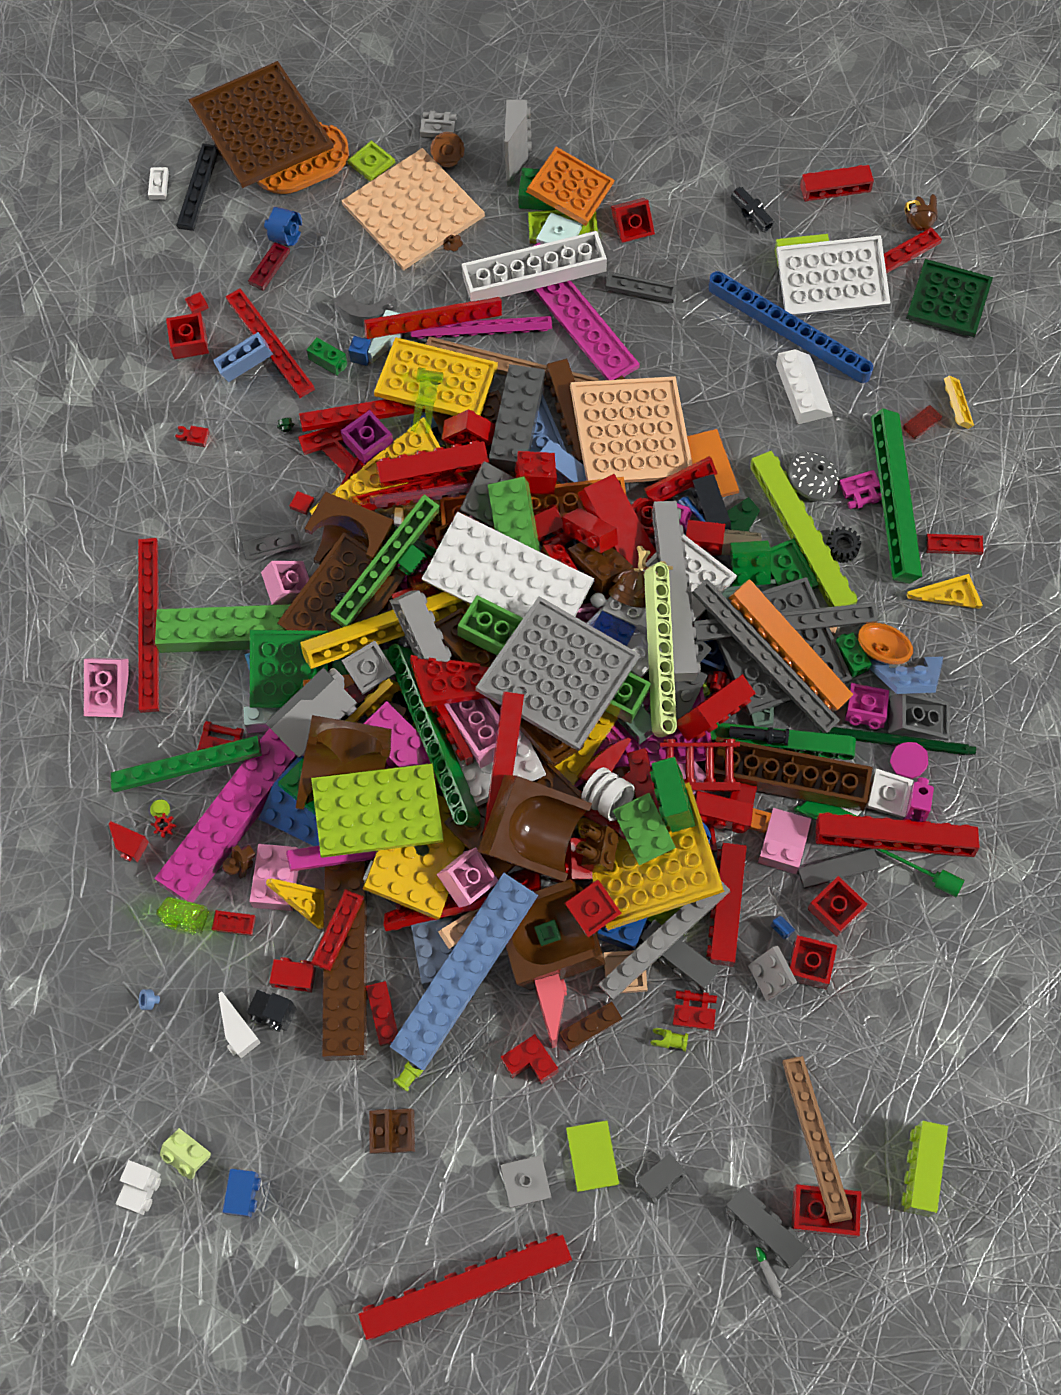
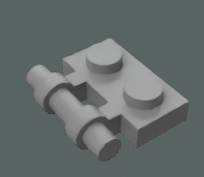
(436, 123)

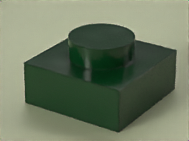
(547, 932)

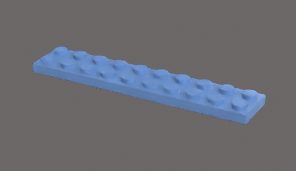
(463, 971)

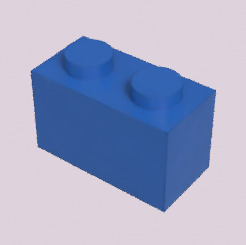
(241, 1193)

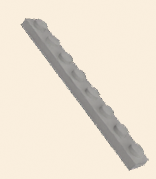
(658, 944)

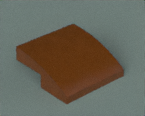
(391, 1131)

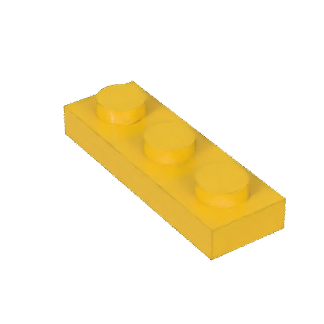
(958, 402)

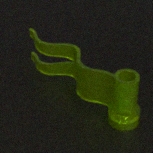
(426, 395)

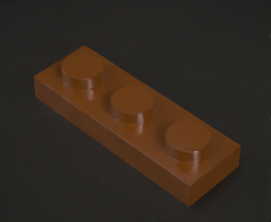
(590, 1026)

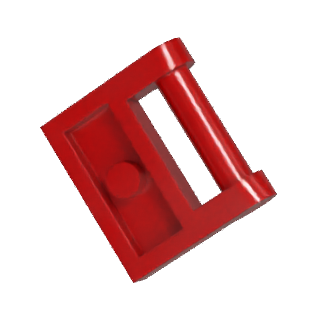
(208, 741)

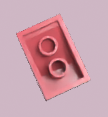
(551, 995)

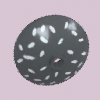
(813, 476)

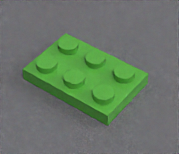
(644, 829)

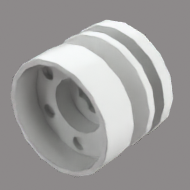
(607, 792)

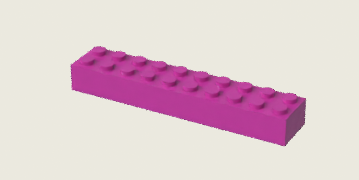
(225, 821)

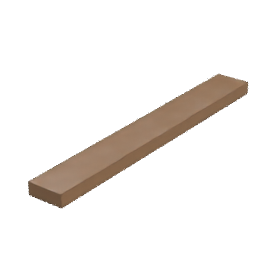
(817, 1140)

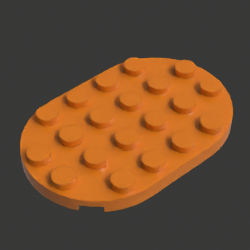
(313, 169)

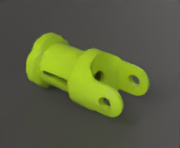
(670, 1039)
(407, 1076)

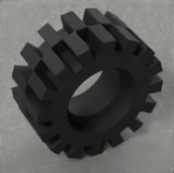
(847, 535)

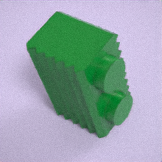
(412, 560)

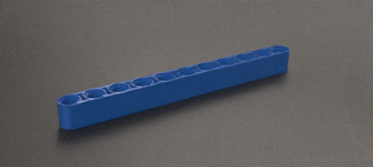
(779, 320)

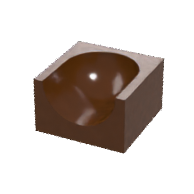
(532, 826)
(565, 957)

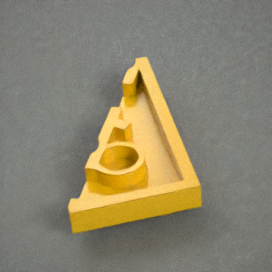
(955, 591)
(375, 700)
(304, 899)

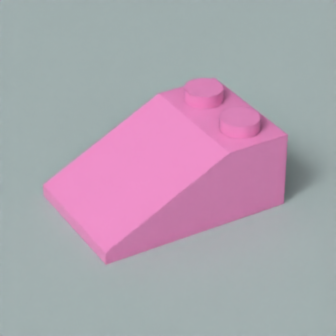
(105, 686)
(784, 841)

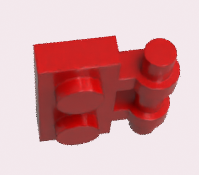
(694, 1017)

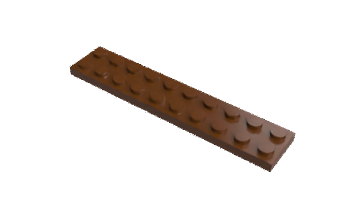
(550, 747)

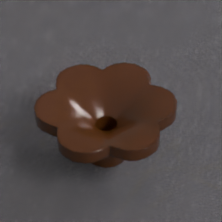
(453, 243)

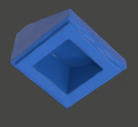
(782, 927)

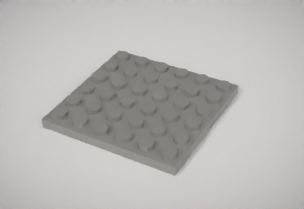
(561, 669)

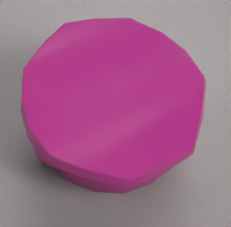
(909, 760)

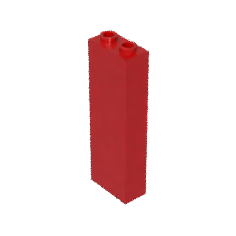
(609, 503)

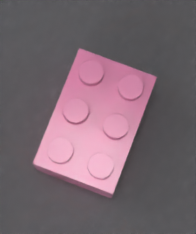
(271, 863)

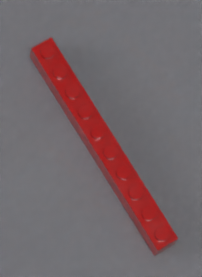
(464, 1287)

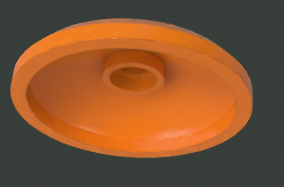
(885, 643)

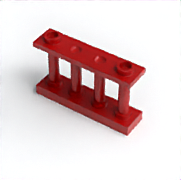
(709, 783)

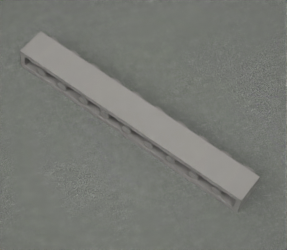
(671, 550)

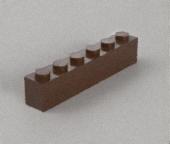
(560, 378)

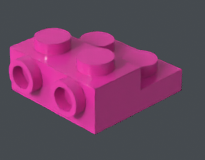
(867, 706)

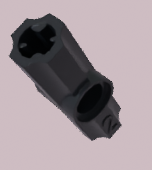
(752, 209)

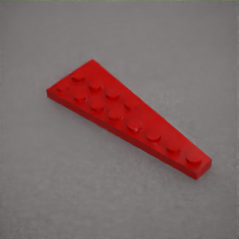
(397, 919)

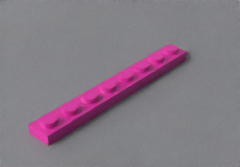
(488, 327)

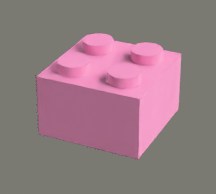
(284, 580)
(467, 877)

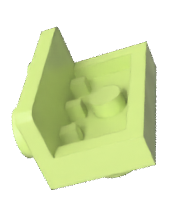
(184, 1153)

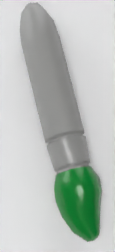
(762, 1258)

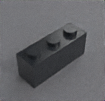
(710, 500)

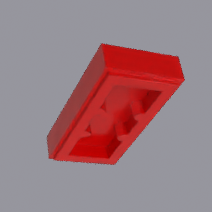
(233, 923)

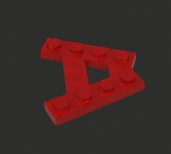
(330, 441)
(641, 780)

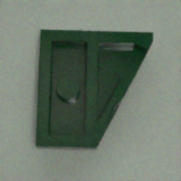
(743, 515)

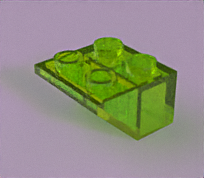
(183, 915)

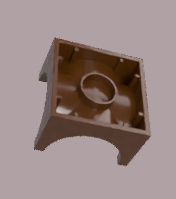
(358, 522)
(340, 749)

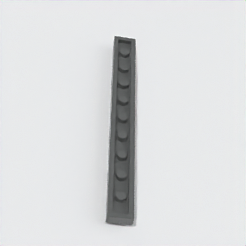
(800, 620)
(765, 656)

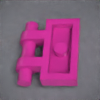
(860, 484)

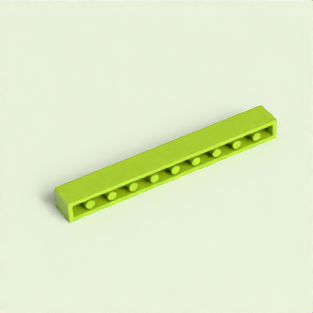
(800, 526)

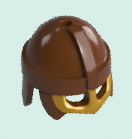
(922, 215)

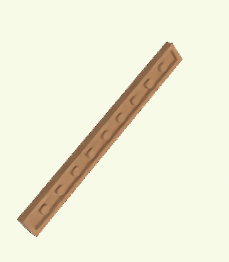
(503, 360)

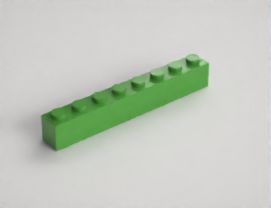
(385, 562)

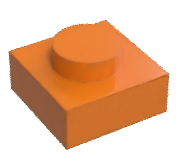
(760, 820)

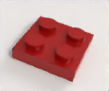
(592, 908)

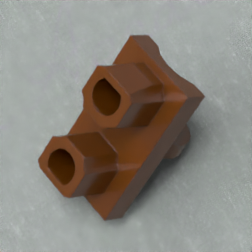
(240, 861)

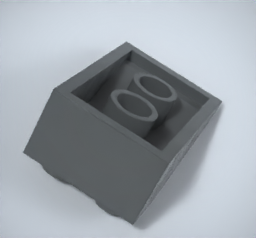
(918, 716)

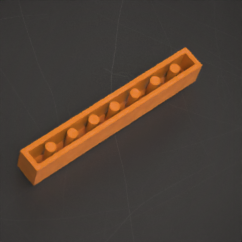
(790, 645)

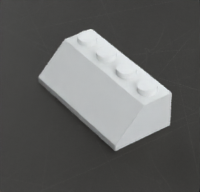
(802, 386)

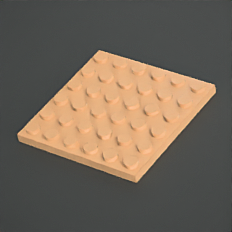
(413, 208)
(631, 428)

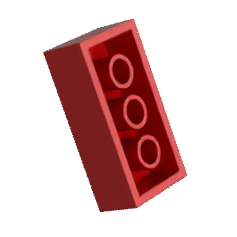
(715, 709)

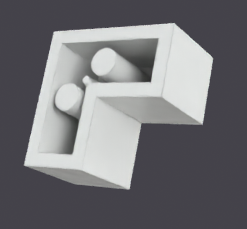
(138, 1187)

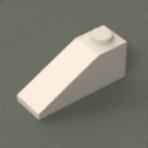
(237, 1032)

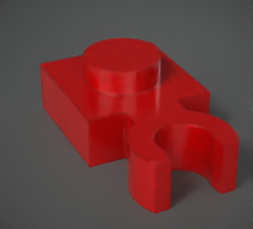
(195, 436)

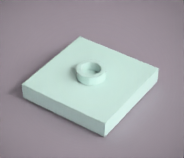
(558, 228)

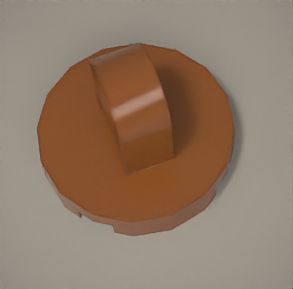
(447, 149)

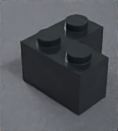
(272, 1010)

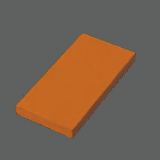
(710, 444)

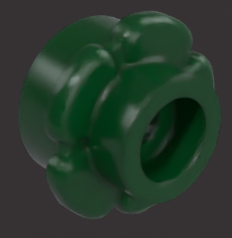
(285, 424)

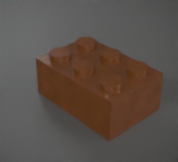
(600, 566)

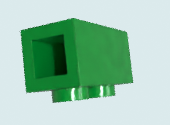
(327, 356)
(853, 654)

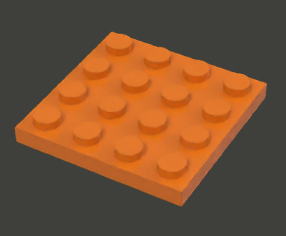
(570, 186)

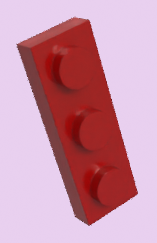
(382, 1013)

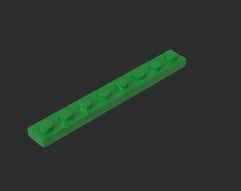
(185, 764)

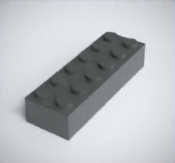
(517, 415)

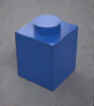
(359, 350)

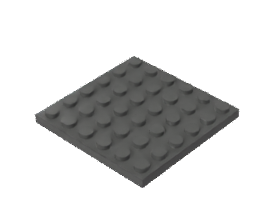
(785, 598)

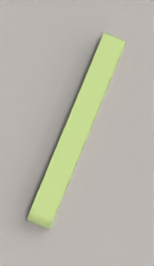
(655, 657)

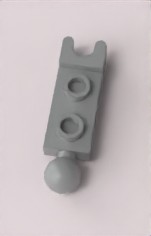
(629, 614)

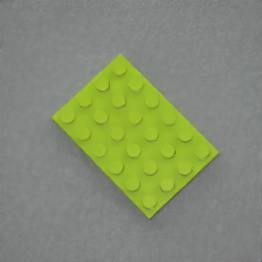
(377, 810)

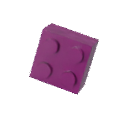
(366, 437)

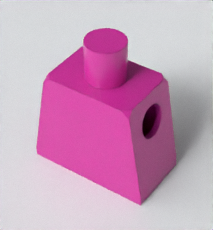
(920, 800)

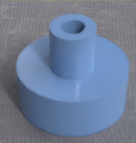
(148, 999)

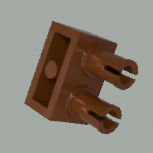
(599, 847)

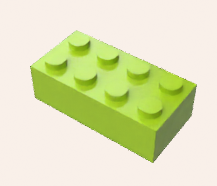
(925, 1169)

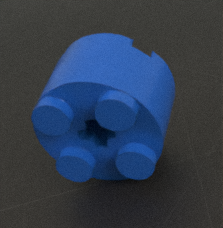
(283, 226)

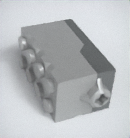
(319, 697)

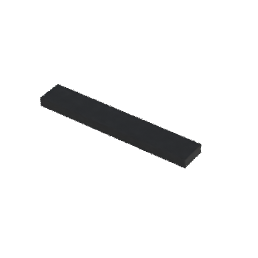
(197, 187)

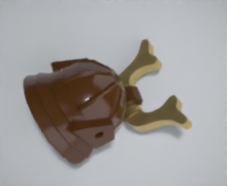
(631, 583)

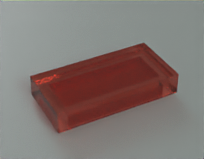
(922, 422)

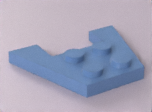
(910, 679)

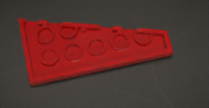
(447, 681)

